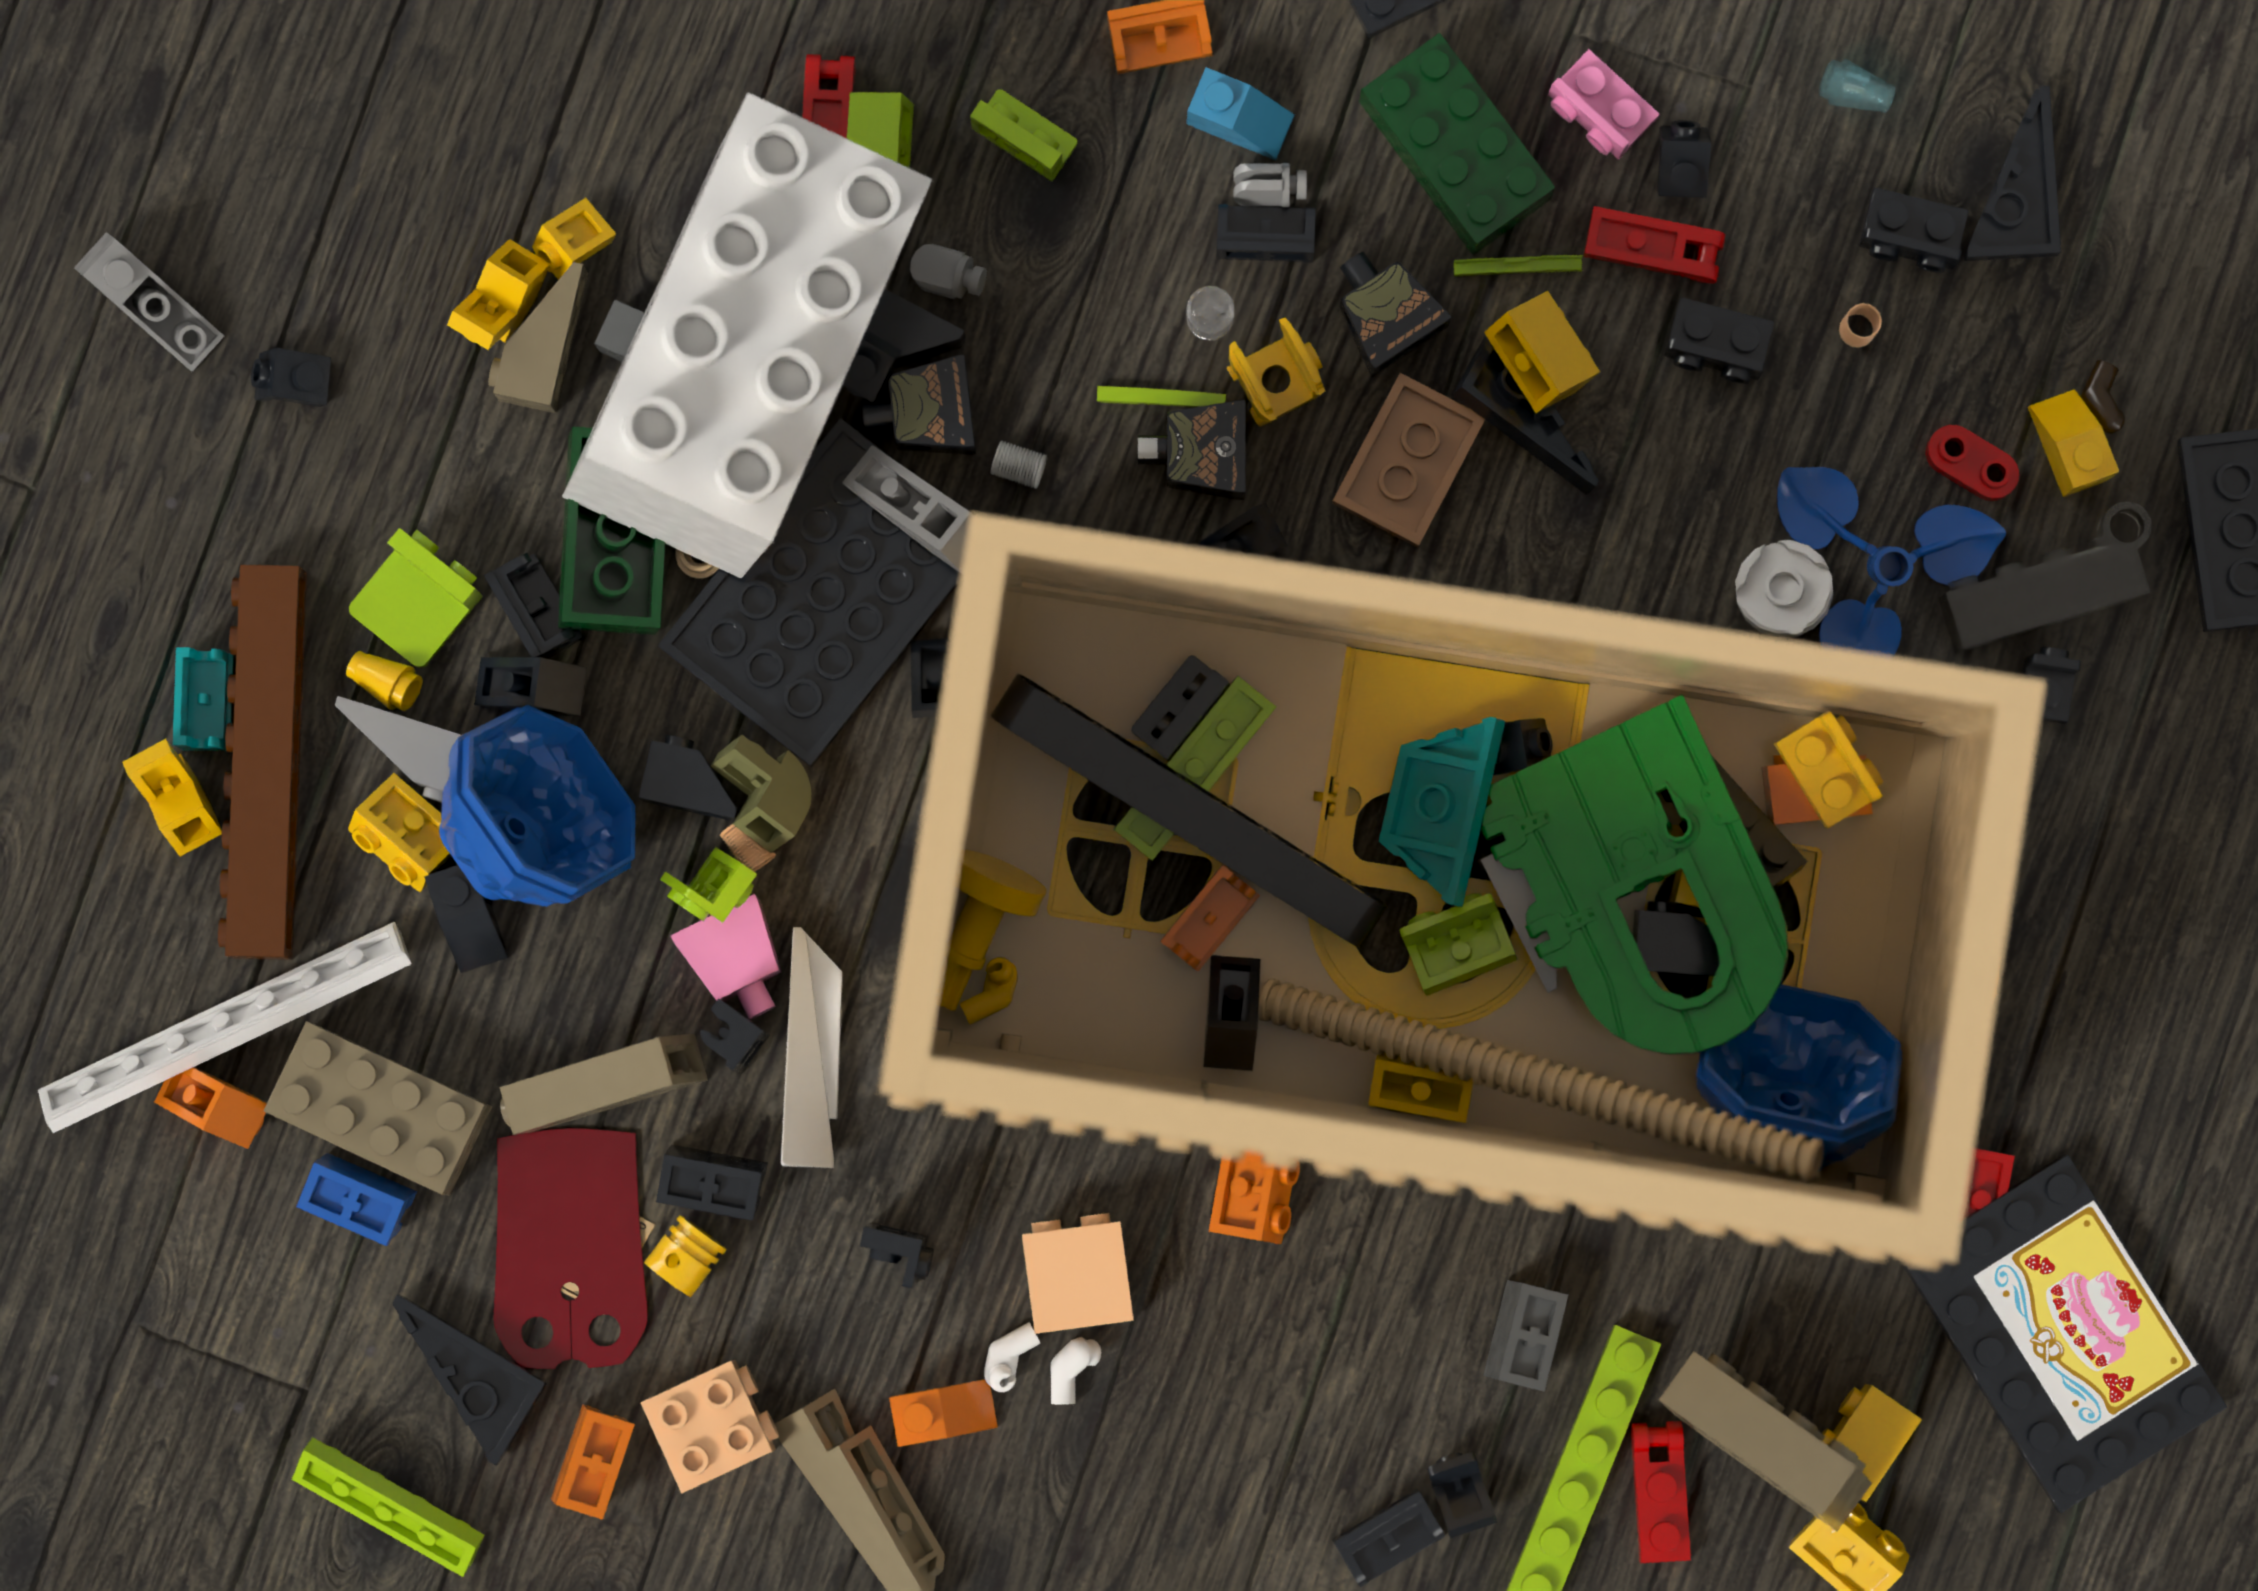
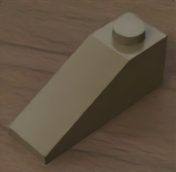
(539, 351)

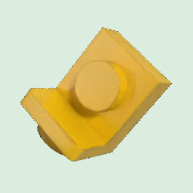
(572, 237)

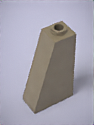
(602, 1083)

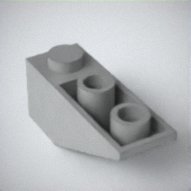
(149, 301)

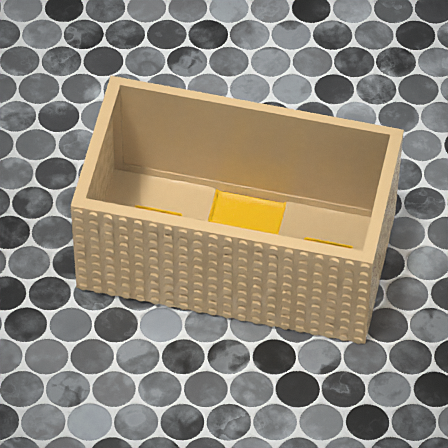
(1113, 1023)

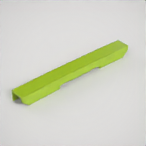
(1489, 266)
(1157, 396)

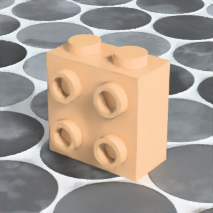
(1077, 1274)
(710, 1425)

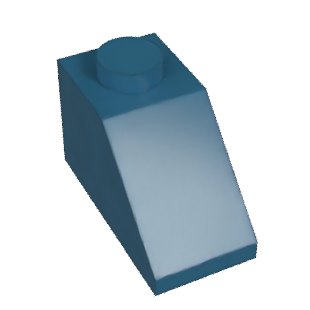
(1239, 114)

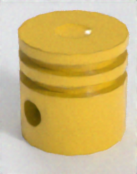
(685, 1256)

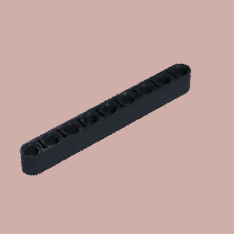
(1188, 810)

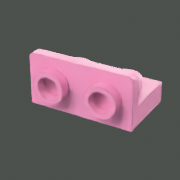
(1602, 105)

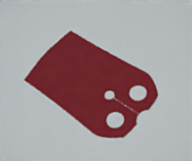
(563, 1219)

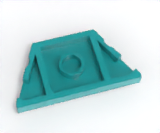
(1441, 804)

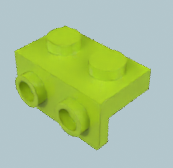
(715, 888)
(1457, 943)

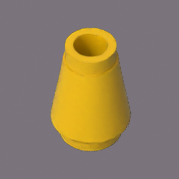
(385, 679)

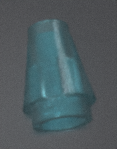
(1855, 87)

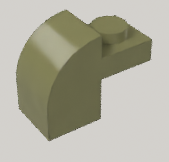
(775, 790)

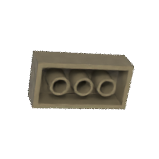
(377, 1108)
(1773, 1446)

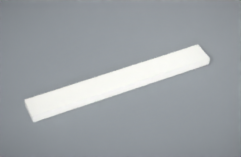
(223, 1027)

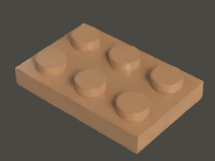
(1408, 460)

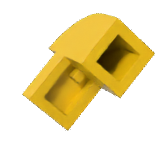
(501, 296)
(174, 797)

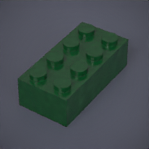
(1456, 144)
(607, 568)

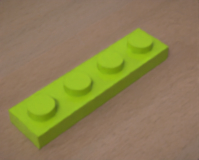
(1204, 756)
(388, 1506)

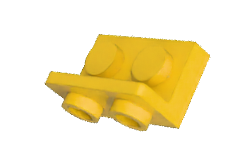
(1830, 768)
(401, 832)
(1854, 1556)

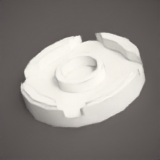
(1784, 589)

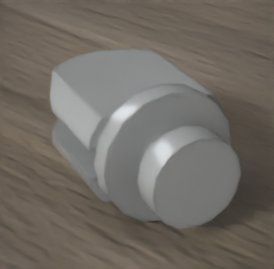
(1268, 184)
(946, 272)

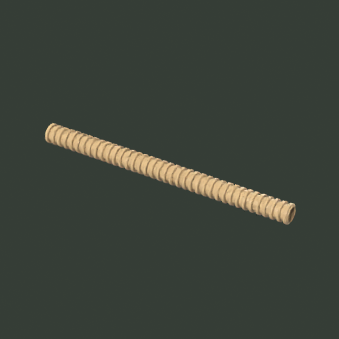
(1540, 1080)

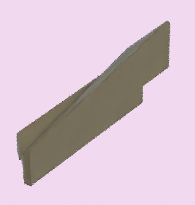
(863, 1493)

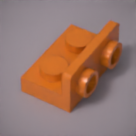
(1253, 1199)

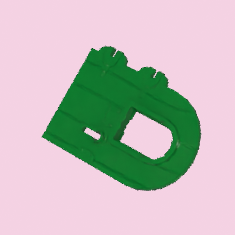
(1596, 831)

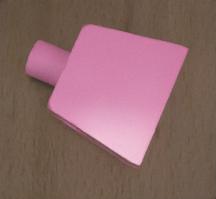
(733, 956)

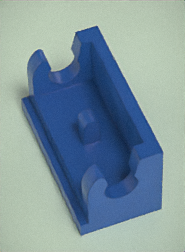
(355, 1198)

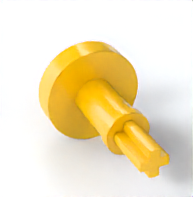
(992, 891)

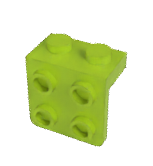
(415, 598)

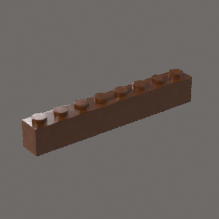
(264, 762)

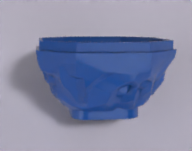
(534, 810)
(1809, 1069)

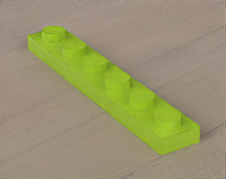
(1585, 1462)

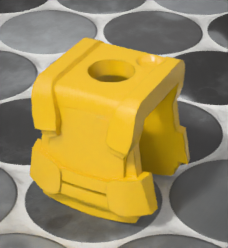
(1289, 354)

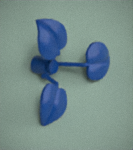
(1951, 537)

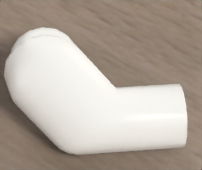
(1004, 1355)
(1068, 1365)

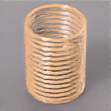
(1869, 312)
(753, 852)

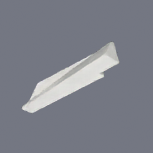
(811, 1055)

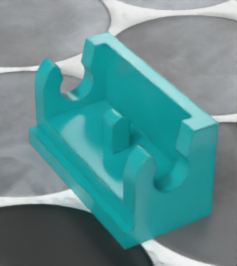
(202, 699)

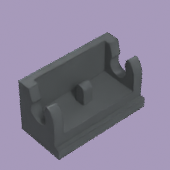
(1525, 1335)

